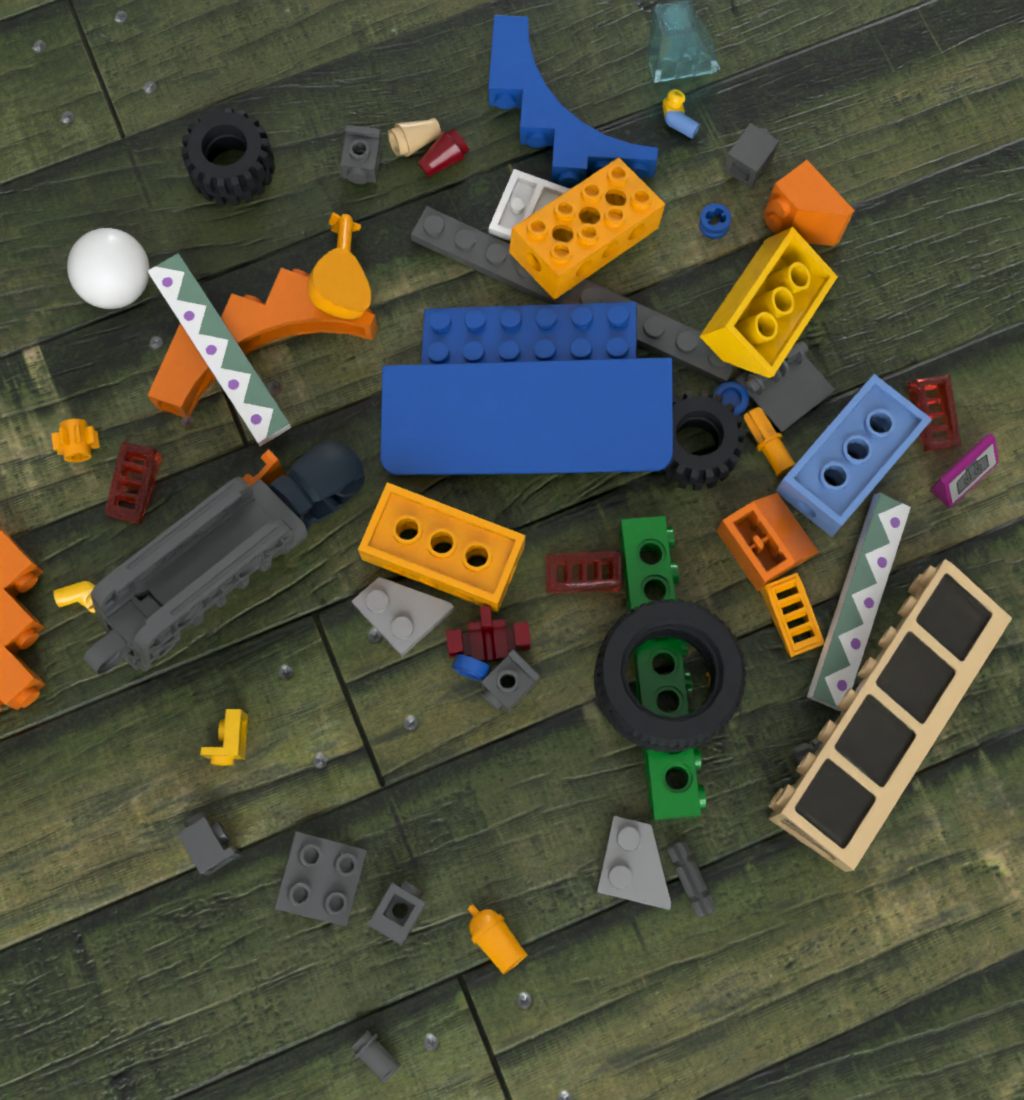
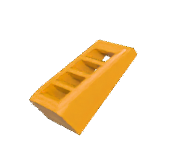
(805, 610)

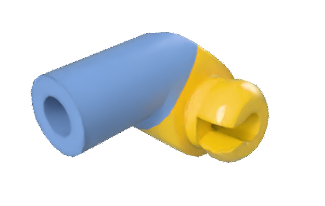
(675, 114)

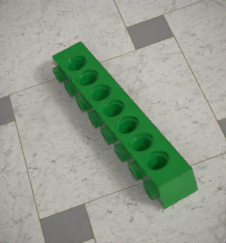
(654, 535)

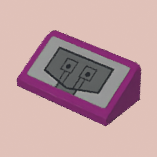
(967, 471)

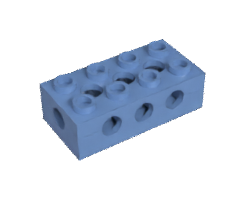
(851, 431)

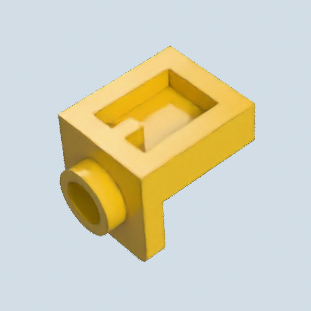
(233, 734)

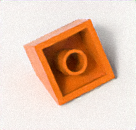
(808, 205)

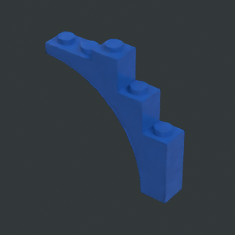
(544, 121)

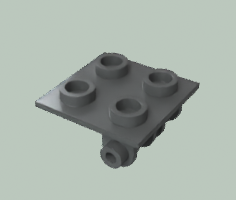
(791, 391)
(320, 879)

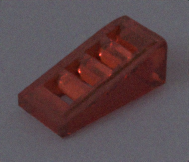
(948, 411)
(123, 466)
(598, 558)

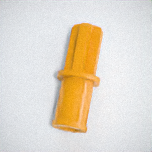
(769, 441)

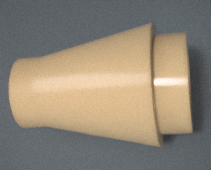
(411, 136)

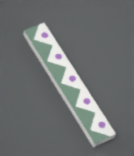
(219, 349)
(859, 601)

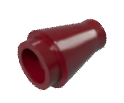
(444, 152)

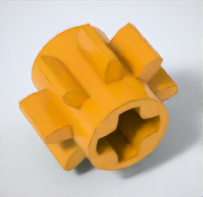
(75, 440)

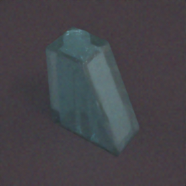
(679, 43)

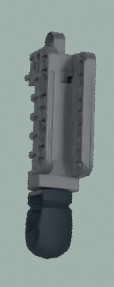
(213, 552)

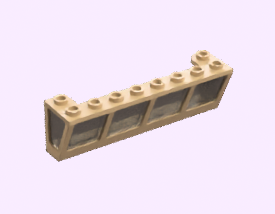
(891, 716)

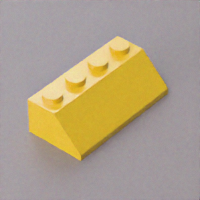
(769, 304)

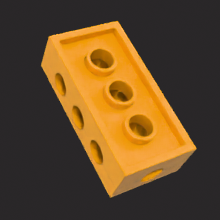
(586, 228)
(436, 524)

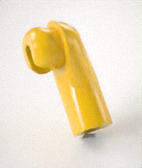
(77, 592)

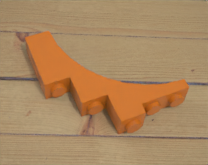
(286, 313)
(17, 625)

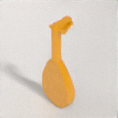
(337, 280)

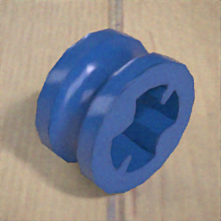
(708, 214)

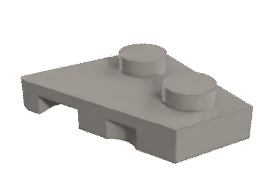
(401, 612)
(633, 865)

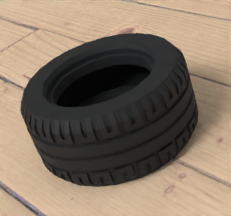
(698, 629)

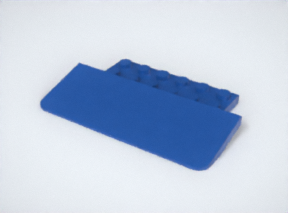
(528, 394)

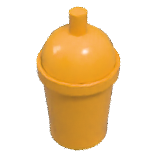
(495, 939)

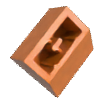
(766, 540)

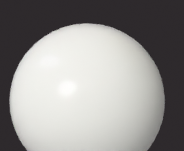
(108, 268)

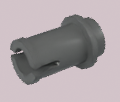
(375, 1056)

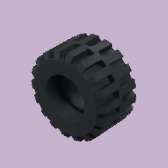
(221, 133)
(724, 428)

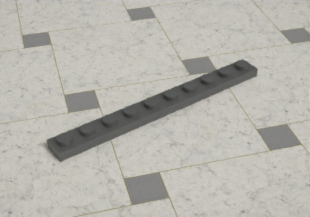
(492, 258)

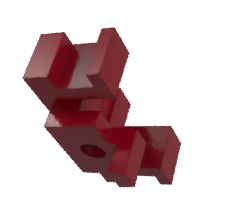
(488, 638)

